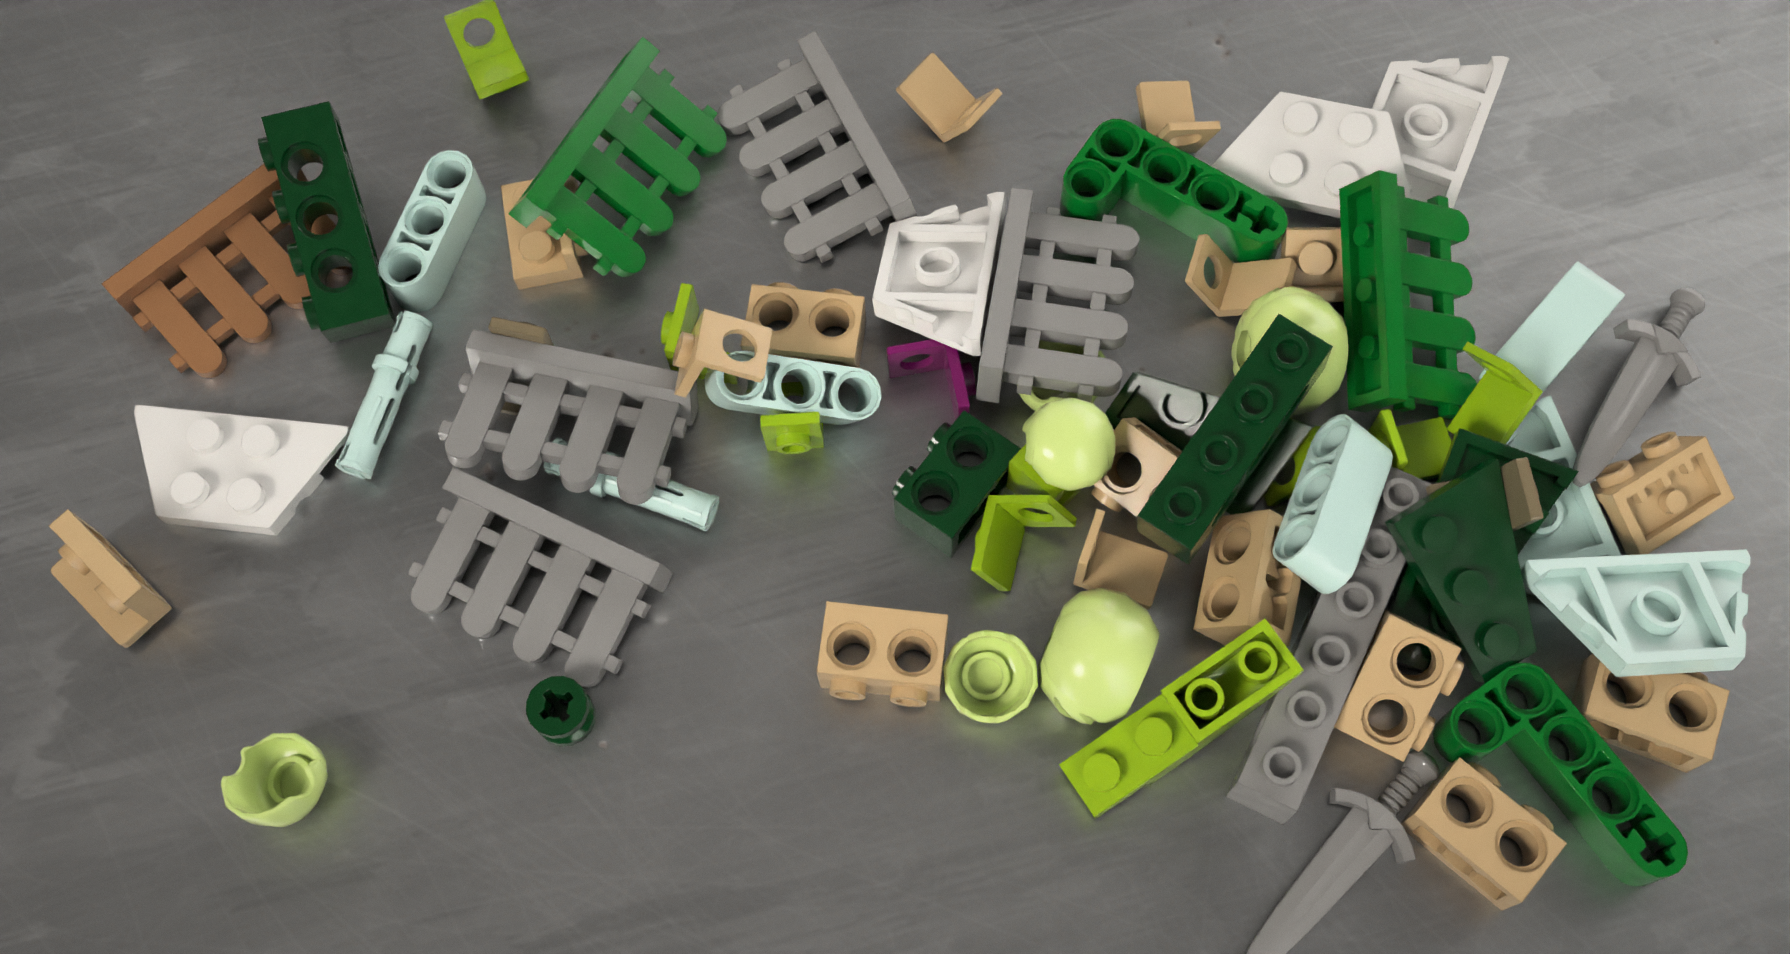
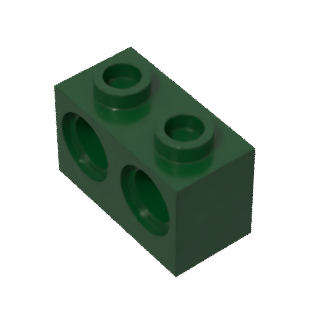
(962, 485)

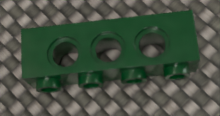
(316, 136)
(1233, 438)

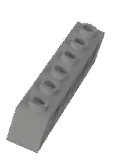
(1330, 652)

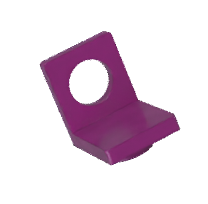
(958, 374)

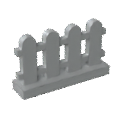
(824, 175)
(1038, 320)
(573, 383)
(559, 591)

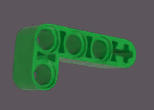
(1258, 219)
(1569, 781)

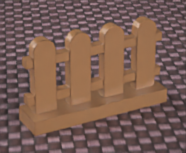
(198, 260)

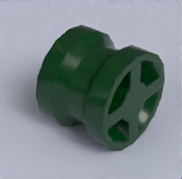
(570, 720)

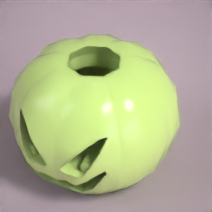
(1310, 313)
(1097, 655)

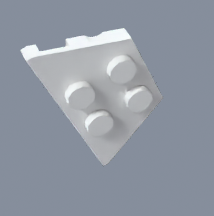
(1438, 119)
(1310, 149)
(942, 273)
(232, 467)

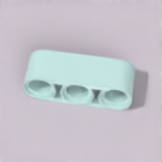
(436, 254)
(1560, 325)
(819, 384)
(1333, 504)

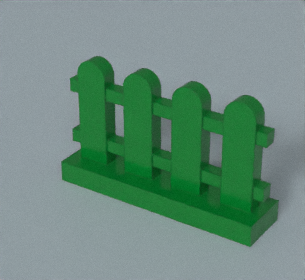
(607, 180)
(1377, 298)

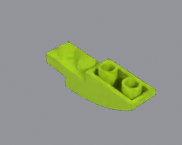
(1182, 718)

